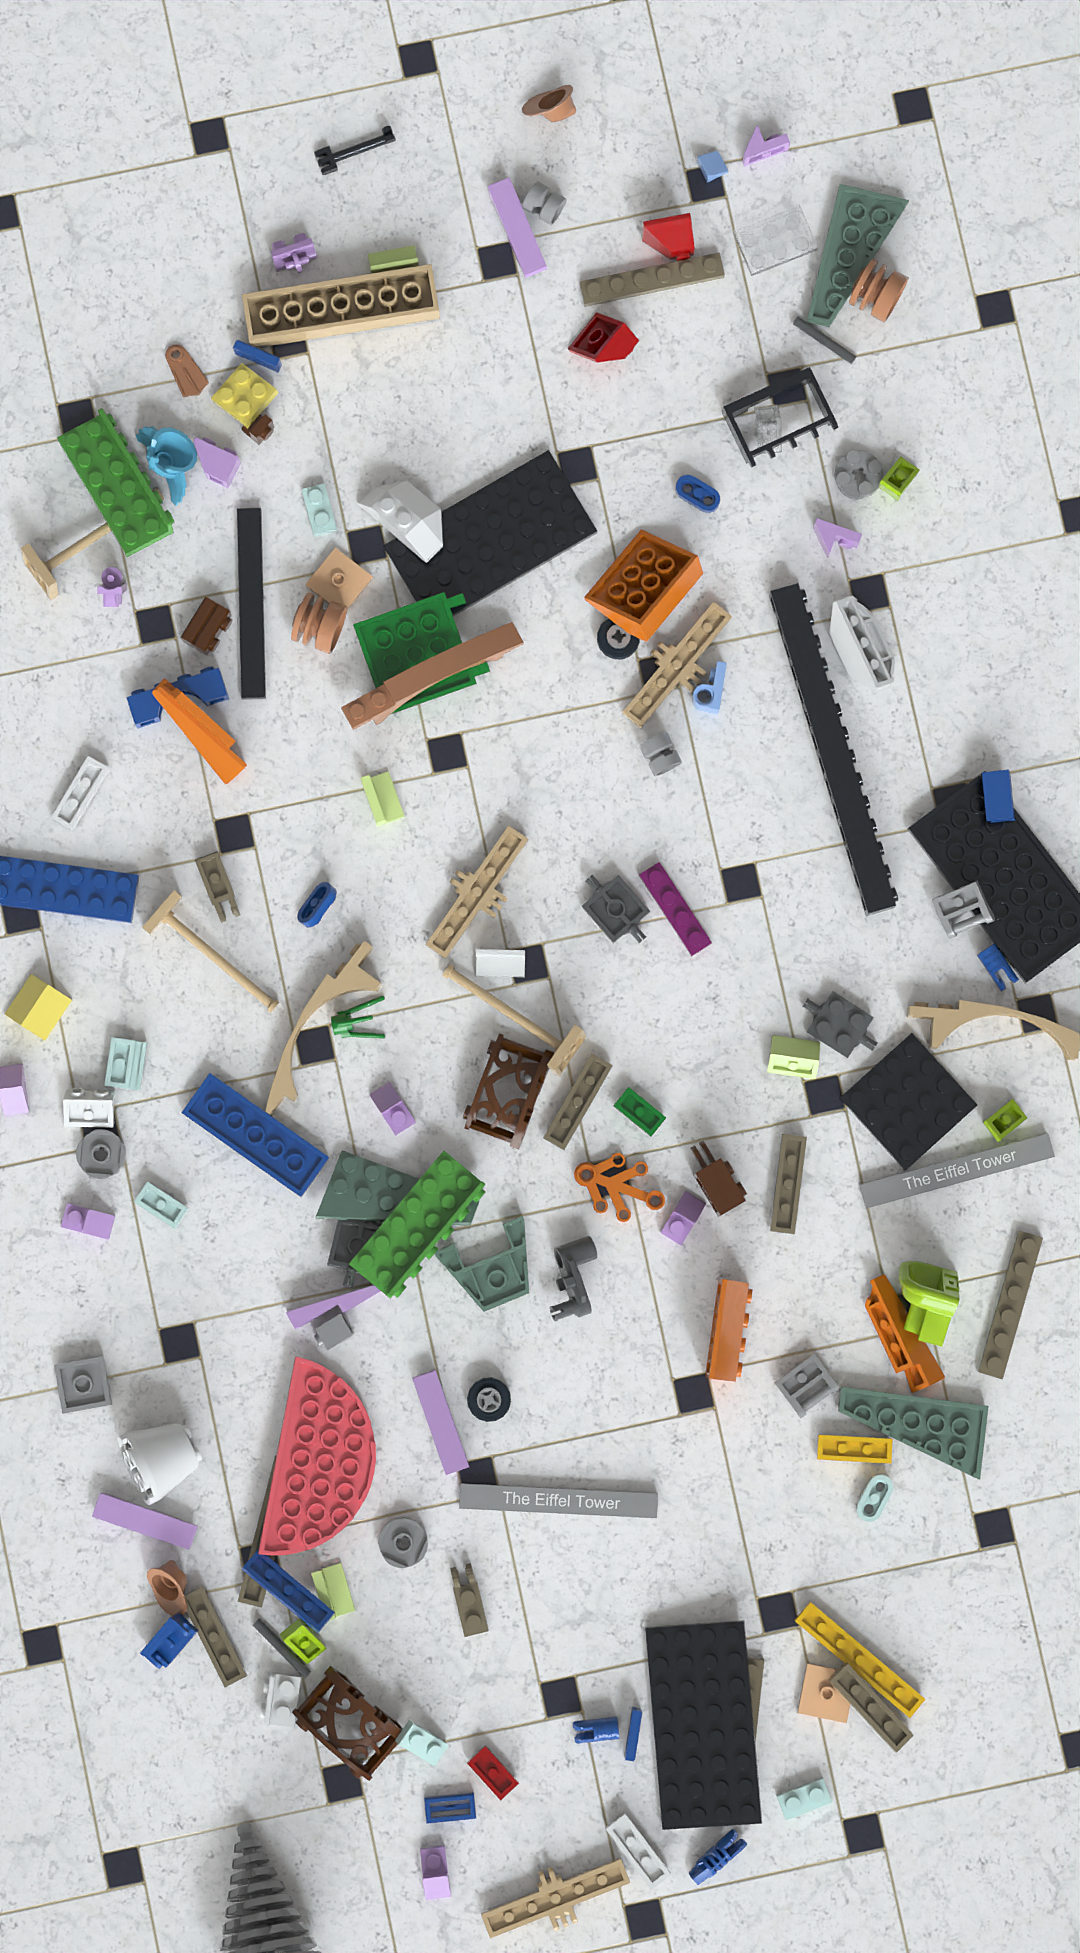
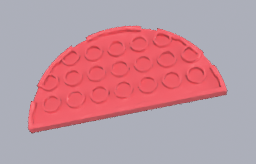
(320, 1462)

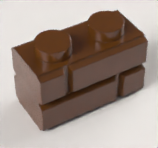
(206, 626)

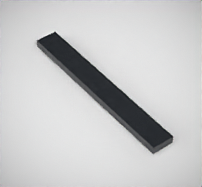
(251, 603)

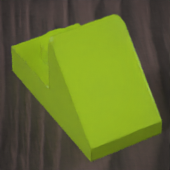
(898, 478)
(1005, 1120)
(303, 1641)

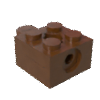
(717, 1182)

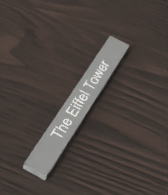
(957, 1170)
(558, 1500)

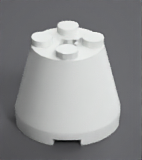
(159, 1458)

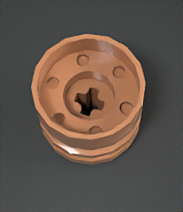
(878, 290)
(318, 623)

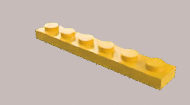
(860, 1659)

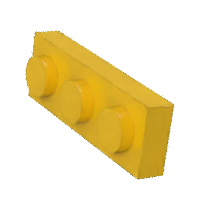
(854, 1449)

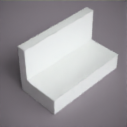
(500, 963)

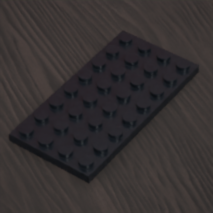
(498, 535)
(1021, 882)
(703, 1725)

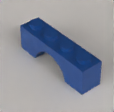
(206, 686)

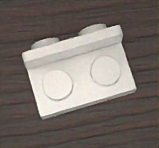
(89, 1108)
(281, 1699)

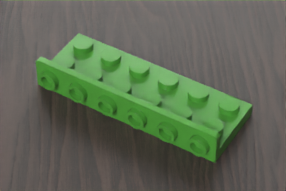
(117, 483)
(418, 1225)

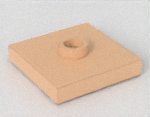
(339, 579)
(820, 1697)

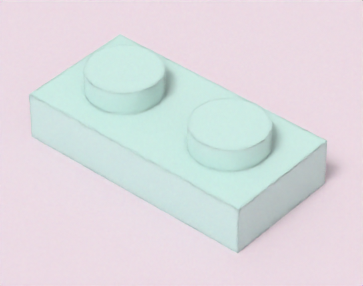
(319, 510)
(161, 1205)
(421, 1743)
(804, 1798)

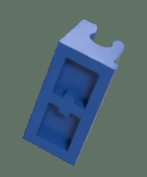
(998, 796)
(169, 1641)

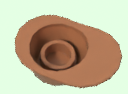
(553, 105)
(168, 1587)

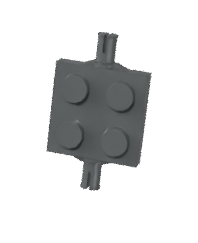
(615, 909)
(840, 1024)
(347, 1242)

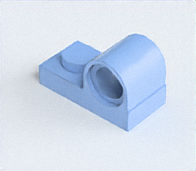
(715, 691)

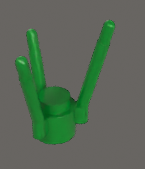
(342, 1023)

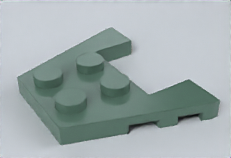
(497, 1277)

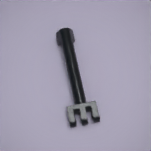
(331, 158)

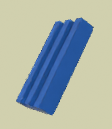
(257, 356)
(633, 1734)
(453, 1797)

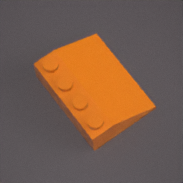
(645, 584)
(727, 1330)

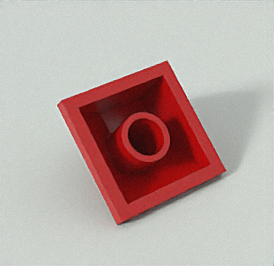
(670, 236)
(604, 340)

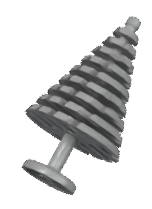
(261, 1919)

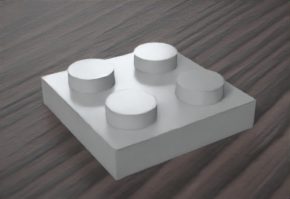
(83, 1384)

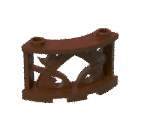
(519, 1122)
(345, 1689)

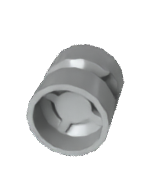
(544, 203)
(660, 754)

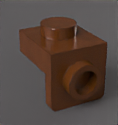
(260, 429)

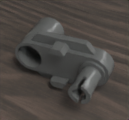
(568, 1258)

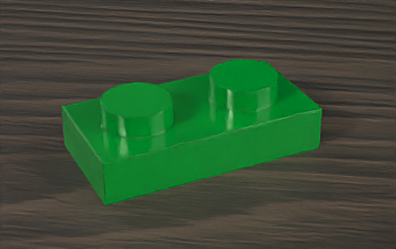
(639, 1111)

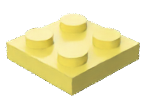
(244, 395)

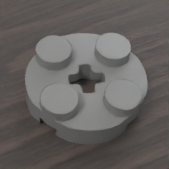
(852, 462)
(90, 1163)
(390, 1548)

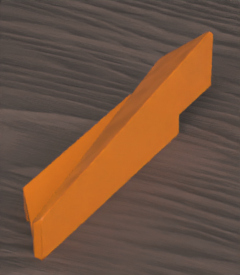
(201, 730)
(900, 1345)

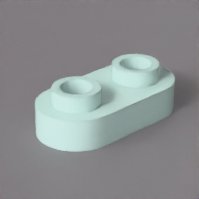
(876, 1498)

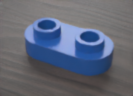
(698, 493)
(316, 904)

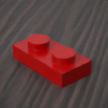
(493, 1772)

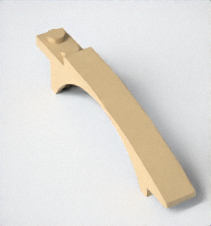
(349, 979)
(946, 1020)

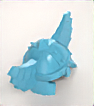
(169, 456)

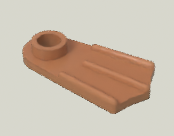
(186, 372)

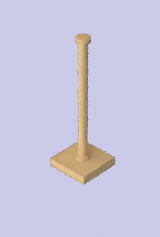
(42, 570)
(165, 915)
(564, 1049)

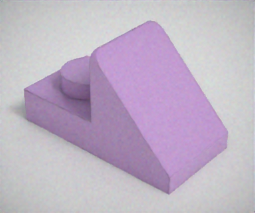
(759, 150)
(829, 532)
(392, 1108)
(683, 1218)
(88, 1221)
(435, 1872)

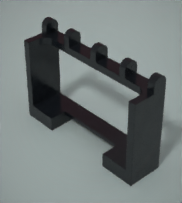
(790, 383)

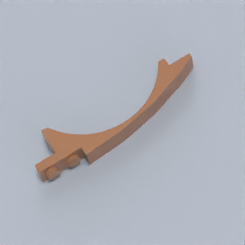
(399, 689)

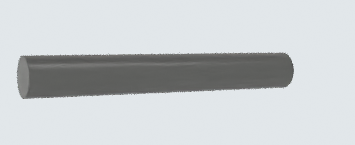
(824, 340)
(264, 1630)

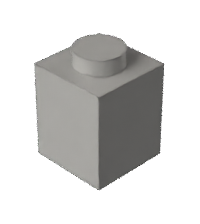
(333, 1332)

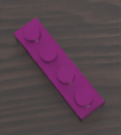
(675, 909)

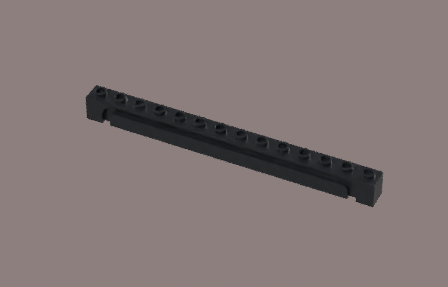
(832, 749)

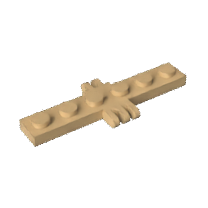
(677, 665)
(477, 892)
(555, 1898)

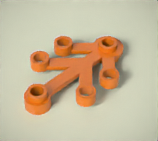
(614, 1185)

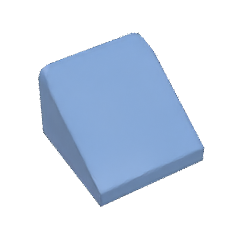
(711, 165)

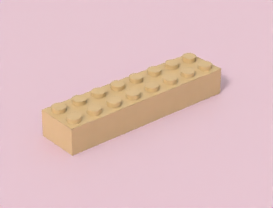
(341, 306)

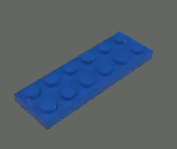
(67, 889)
(255, 1135)

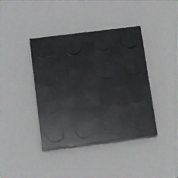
(908, 1101)

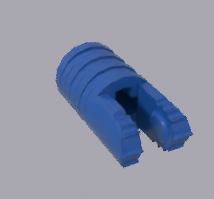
(994, 961)
(602, 1728)

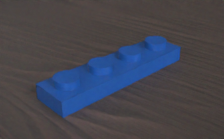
(288, 1591)

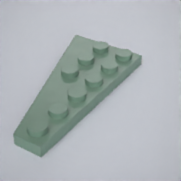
(855, 235)
(369, 1191)
(936, 1427)

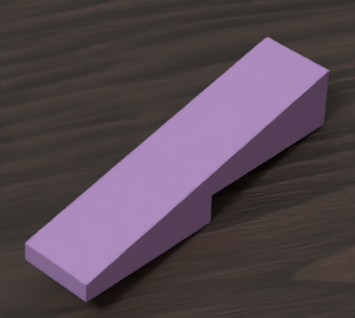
(516, 227)
(346, 1302)
(440, 1422)
(144, 1520)

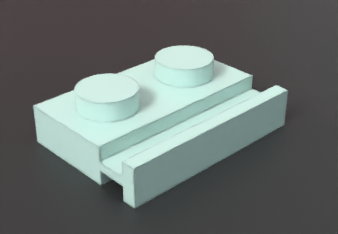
(125, 1064)

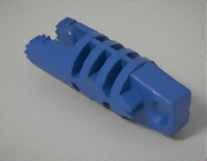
(717, 1857)

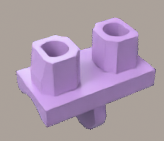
(293, 255)
(112, 587)

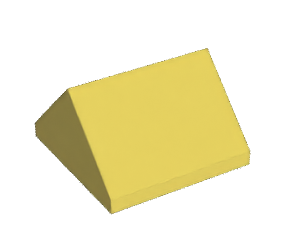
(38, 1007)

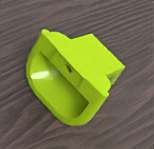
(932, 1297)

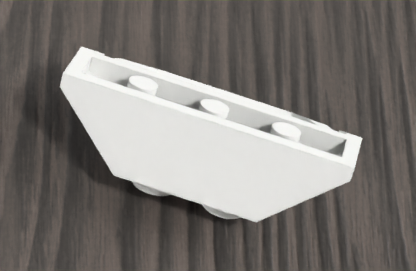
(407, 516)
(861, 644)

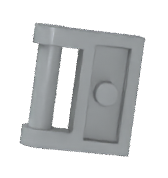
(959, 902)
(801, 1379)

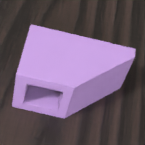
(217, 463)

